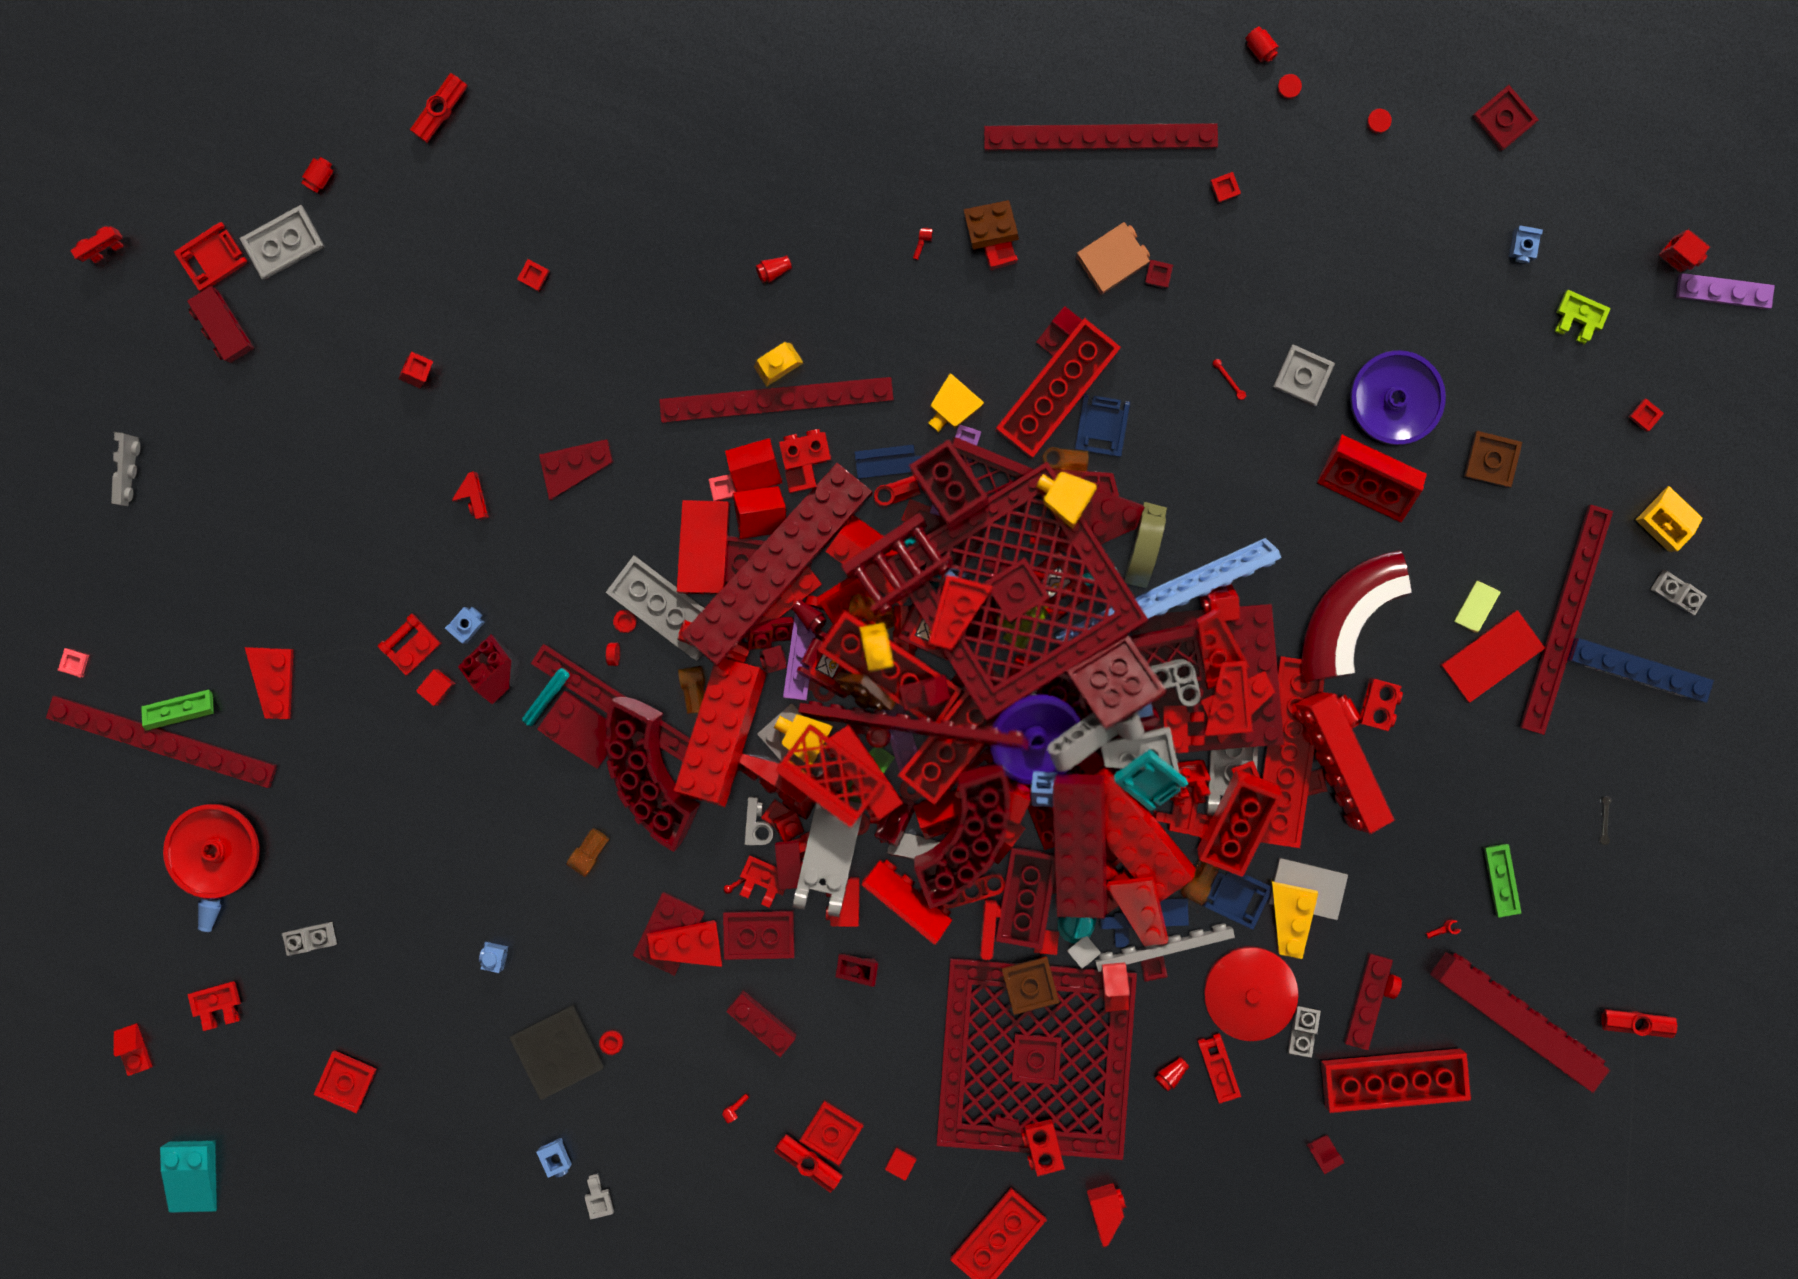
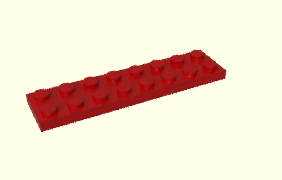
(1291, 762)

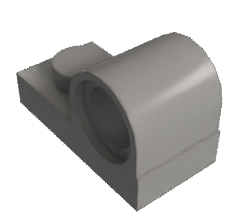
(753, 811)

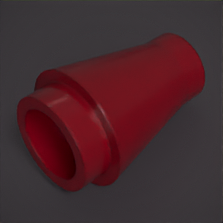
(811, 618)

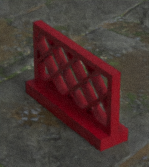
(992, 460)
(1170, 636)

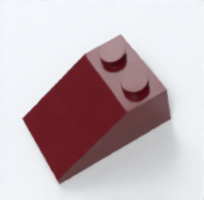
(577, 728)

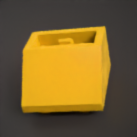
(1670, 520)

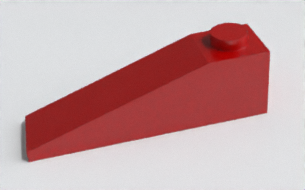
(773, 782)

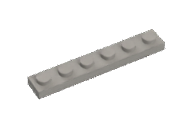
(1174, 944)

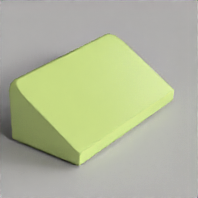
(1477, 606)

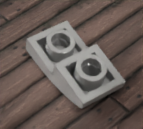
(1678, 593)
(911, 846)
(309, 938)
(1303, 1032)

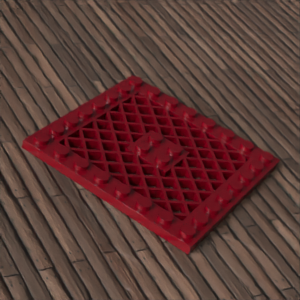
(1020, 591)
(1034, 1061)

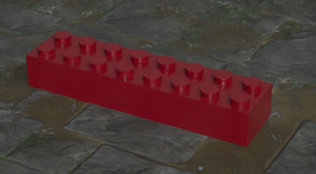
(1523, 1024)

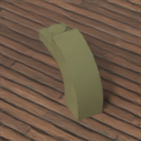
(1146, 545)

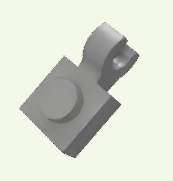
(598, 1201)

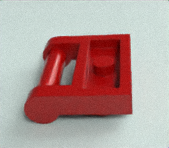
(415, 650)

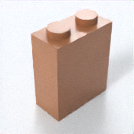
(1113, 257)

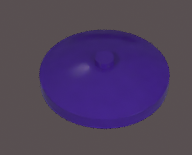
(1397, 397)
(1041, 722)

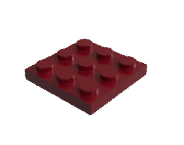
(1116, 682)

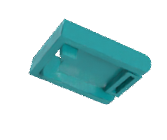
(1154, 781)

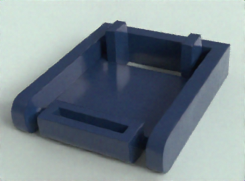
(1102, 422)
(1232, 896)

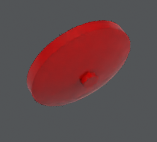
(211, 851)
(1251, 993)

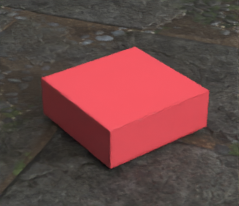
(722, 487)
(73, 662)

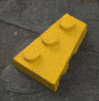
(1293, 916)

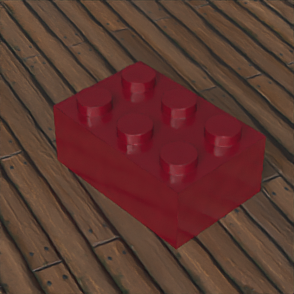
(949, 484)

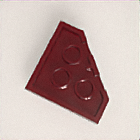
(1107, 517)

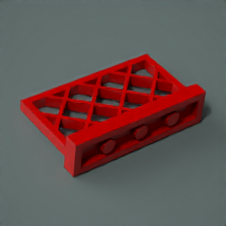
(816, 790)

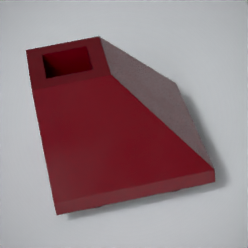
(488, 669)

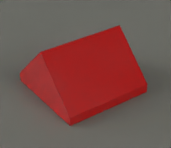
(753, 466)
(759, 511)

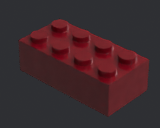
(1026, 898)

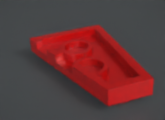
(687, 944)

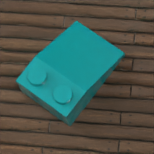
(189, 1175)

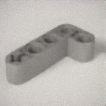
(1179, 683)
(1088, 737)

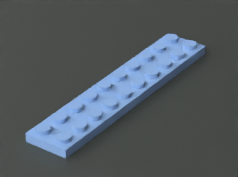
(1197, 582)

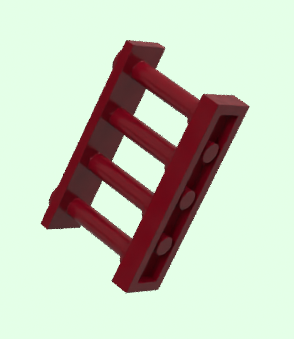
(895, 541)

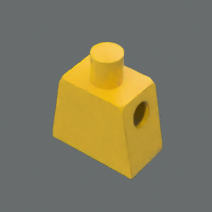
(777, 363)
(953, 404)
(1067, 496)
(876, 647)
(794, 730)

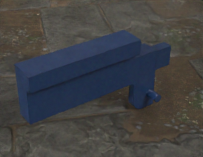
(885, 461)
(1174, 914)

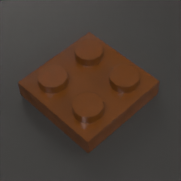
(991, 224)
(1493, 459)
(864, 691)
(1030, 985)

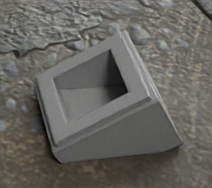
(1084, 952)

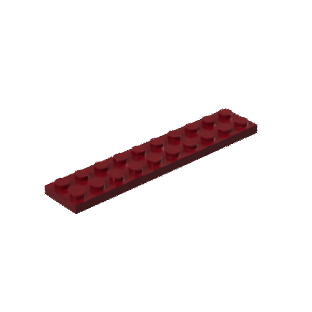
(776, 564)

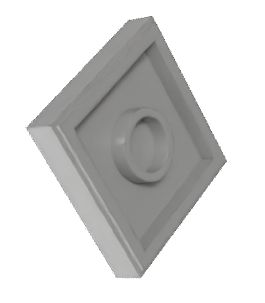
(1303, 375)

